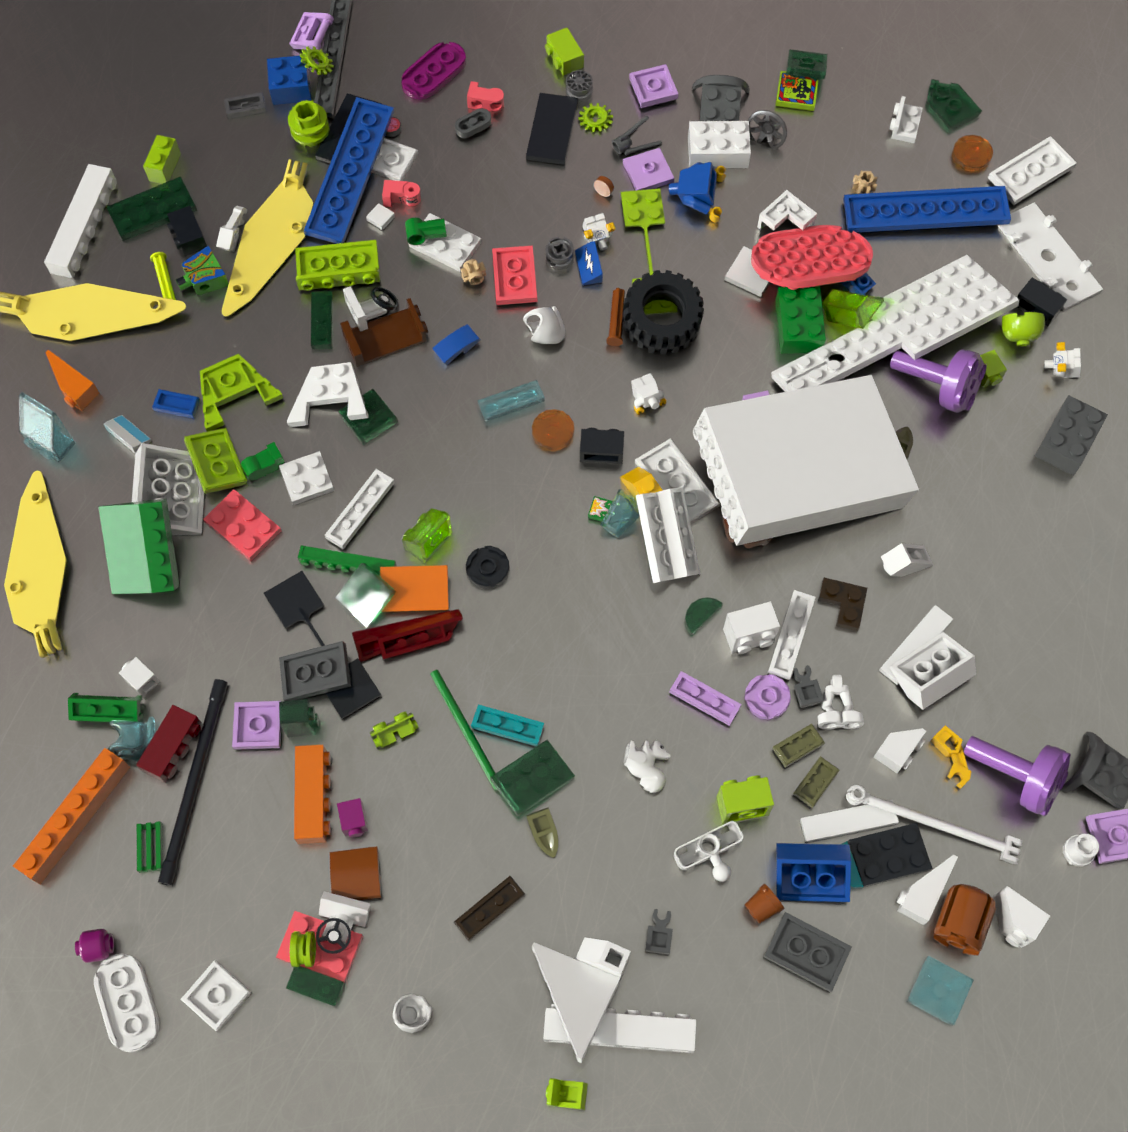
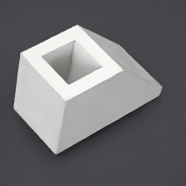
(898, 747)
(604, 956)

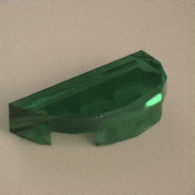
(700, 612)

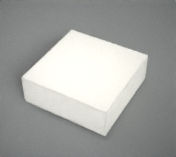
(380, 216)

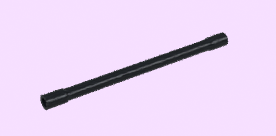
(170, 863)

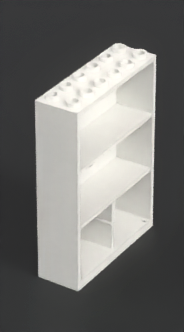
(804, 459)

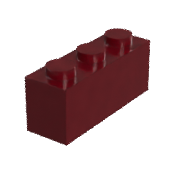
(169, 744)

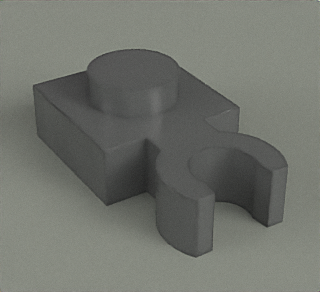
(807, 690)
(659, 936)

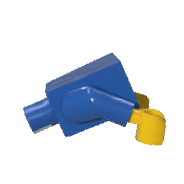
(698, 186)

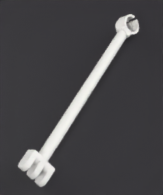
(1005, 847)

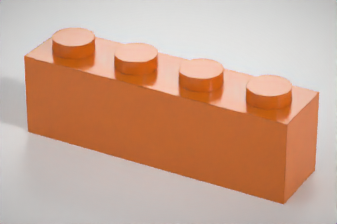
(311, 794)

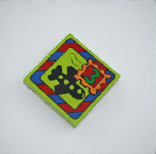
(796, 92)

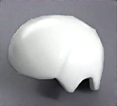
(411, 1013)

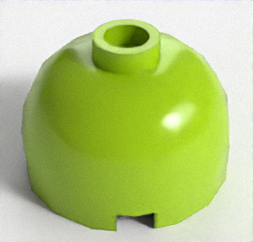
(1023, 328)

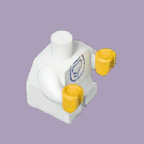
(597, 230)
(1065, 362)
(646, 393)

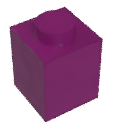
(352, 818)

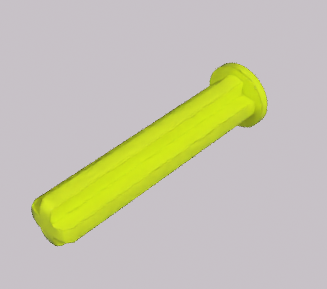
(163, 276)

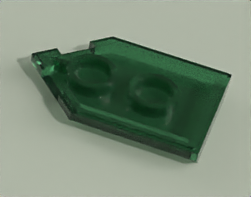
(952, 104)

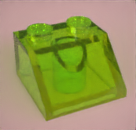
(850, 307)
(427, 534)

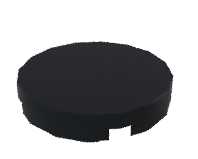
(487, 567)

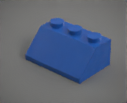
(813, 872)

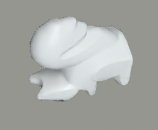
(641, 764)

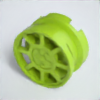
(302, 949)

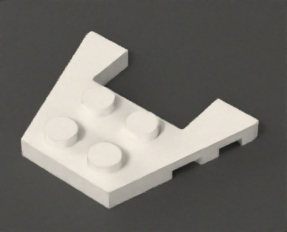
(327, 386)

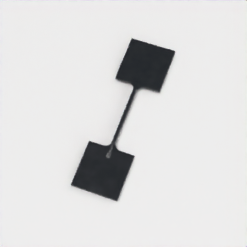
(294, 602)

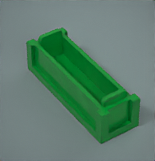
(104, 708)

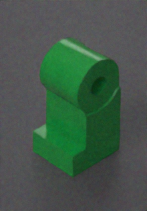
(263, 462)

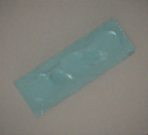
(511, 400)

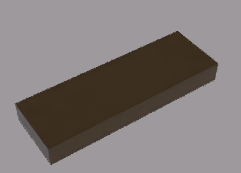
(489, 908)

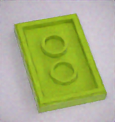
(215, 460)

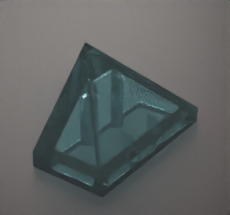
(621, 514)

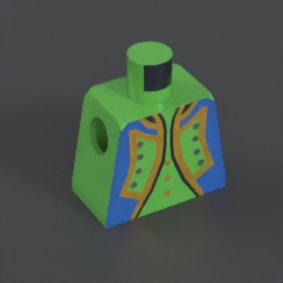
(202, 273)

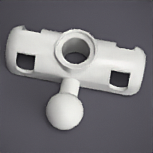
(696, 854)

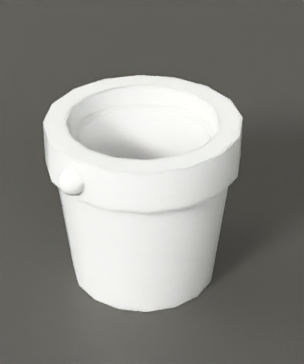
(1080, 849)

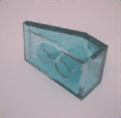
(43, 429)

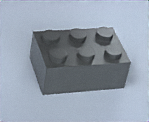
(1071, 435)

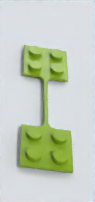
(646, 209)

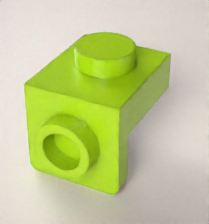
(566, 1094)

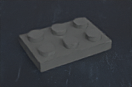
(314, 671)
(808, 952)

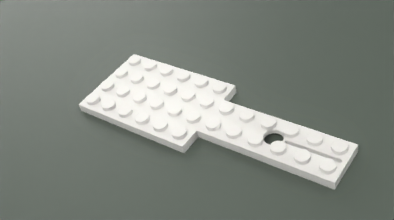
(911, 318)

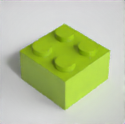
(745, 799)

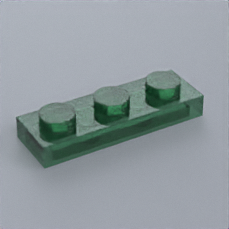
(322, 320)

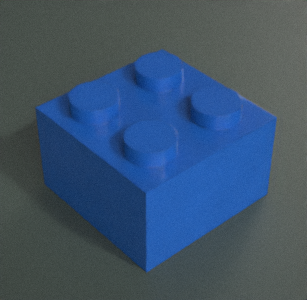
(288, 80)

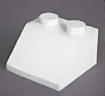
(1018, 917)

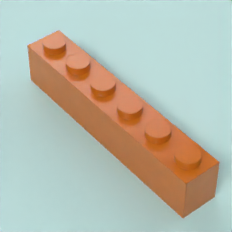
(71, 816)

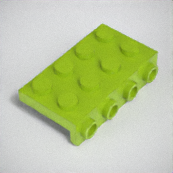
(337, 265)

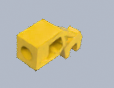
(959, 764)

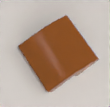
(356, 873)

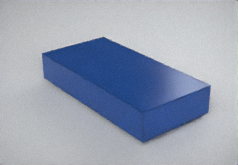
(176, 403)

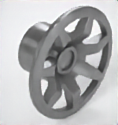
(768, 127)

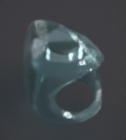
(132, 738)

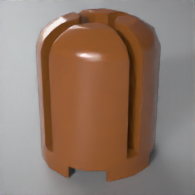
(965, 918)

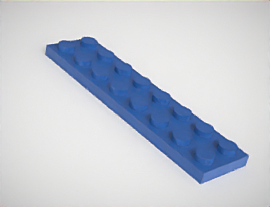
(349, 171)
(926, 209)

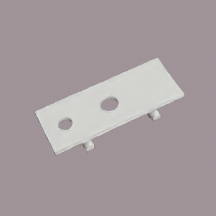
(1031, 235)

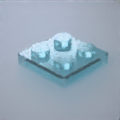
(940, 990)

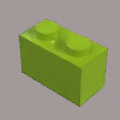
(564, 51)
(162, 159)

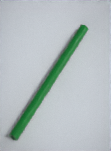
(464, 726)

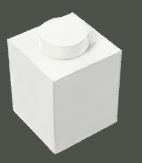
(139, 676)

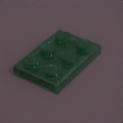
(532, 777)

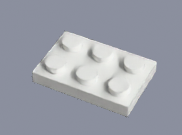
(450, 250)

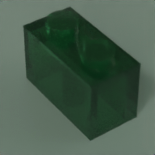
(298, 718)

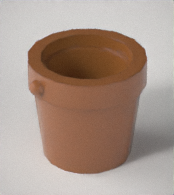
(763, 904)

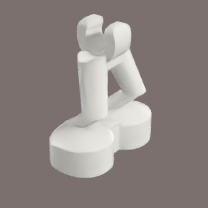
(834, 719)

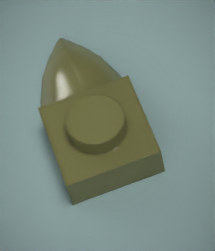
(906, 440)
(544, 831)

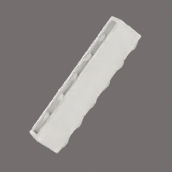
(80, 221)
(631, 1031)

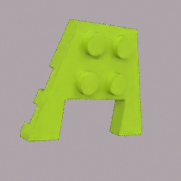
(229, 381)

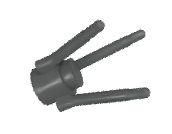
(623, 142)

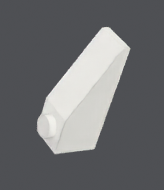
(923, 895)

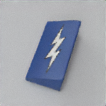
(589, 264)

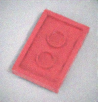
(514, 275)
(242, 525)
(331, 965)

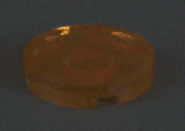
(972, 152)
(553, 429)

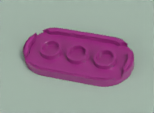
(433, 70)

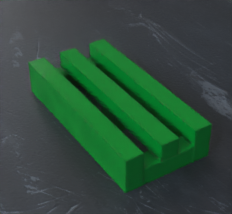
(140, 846)

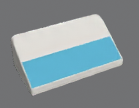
(126, 433)

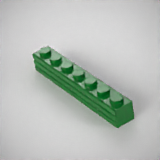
(340, 560)

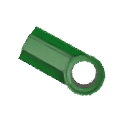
(418, 230)

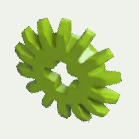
(308, 59)
(595, 110)

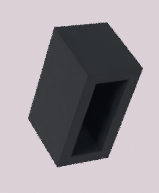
(187, 230)
(1041, 299)
(601, 446)

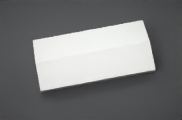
(668, 534)

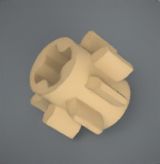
(864, 182)
(473, 272)

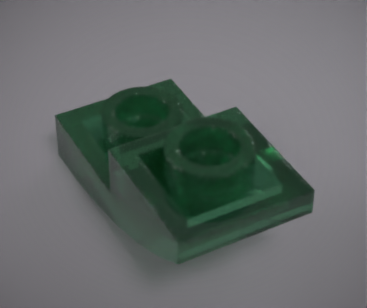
(314, 985)

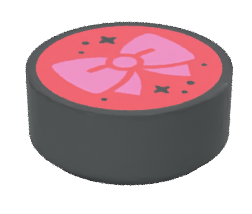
(394, 127)

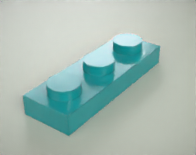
(507, 725)

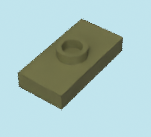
(798, 745)
(816, 782)

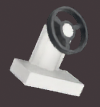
(371, 308)
(342, 915)

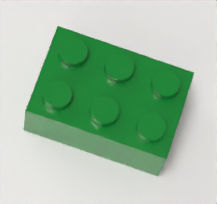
(800, 320)

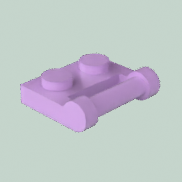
(307, 28)

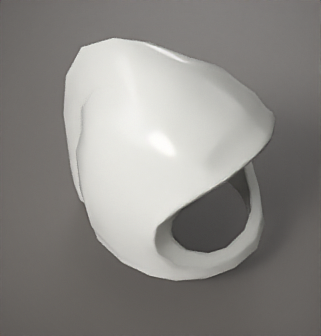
(549, 328)

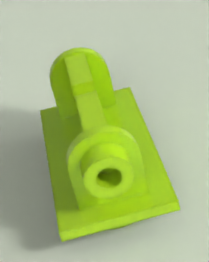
(401, 724)

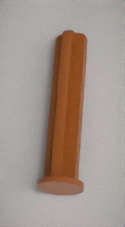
(616, 318)

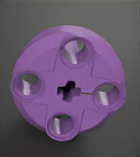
(958, 380)
(1042, 778)

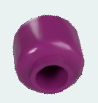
(94, 945)

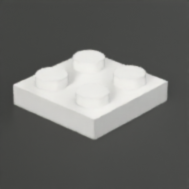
(306, 478)

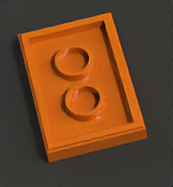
(417, 587)

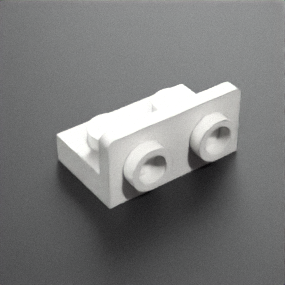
(906, 121)

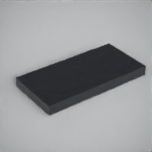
(552, 128)
(330, 143)

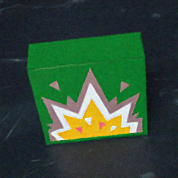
(599, 508)

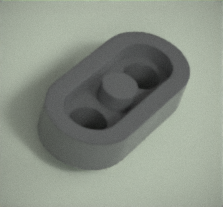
(471, 123)

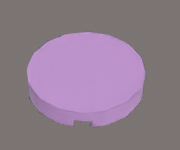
(767, 696)

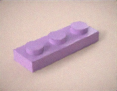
(705, 698)

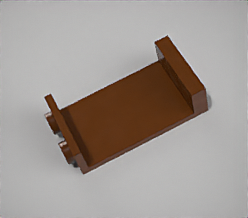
(386, 335)

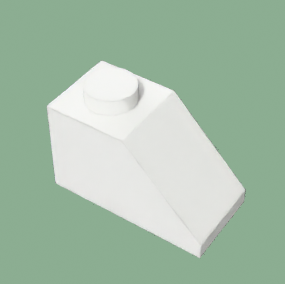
(906, 559)

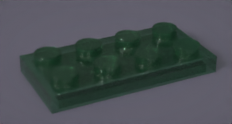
(149, 208)

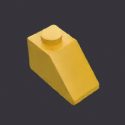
(640, 482)

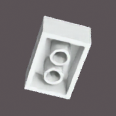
(720, 143)

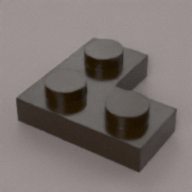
(848, 597)

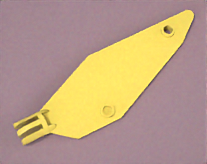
(269, 238)
(87, 310)
(36, 567)

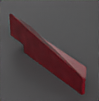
(406, 635)

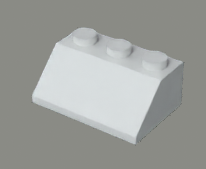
(934, 670)

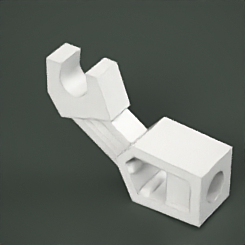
(229, 233)

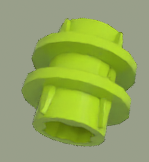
(308, 123)

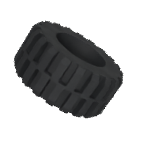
(663, 287)

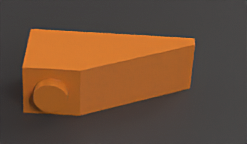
(75, 387)

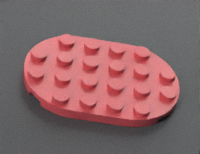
(811, 256)

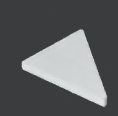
(579, 994)

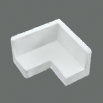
(787, 207)

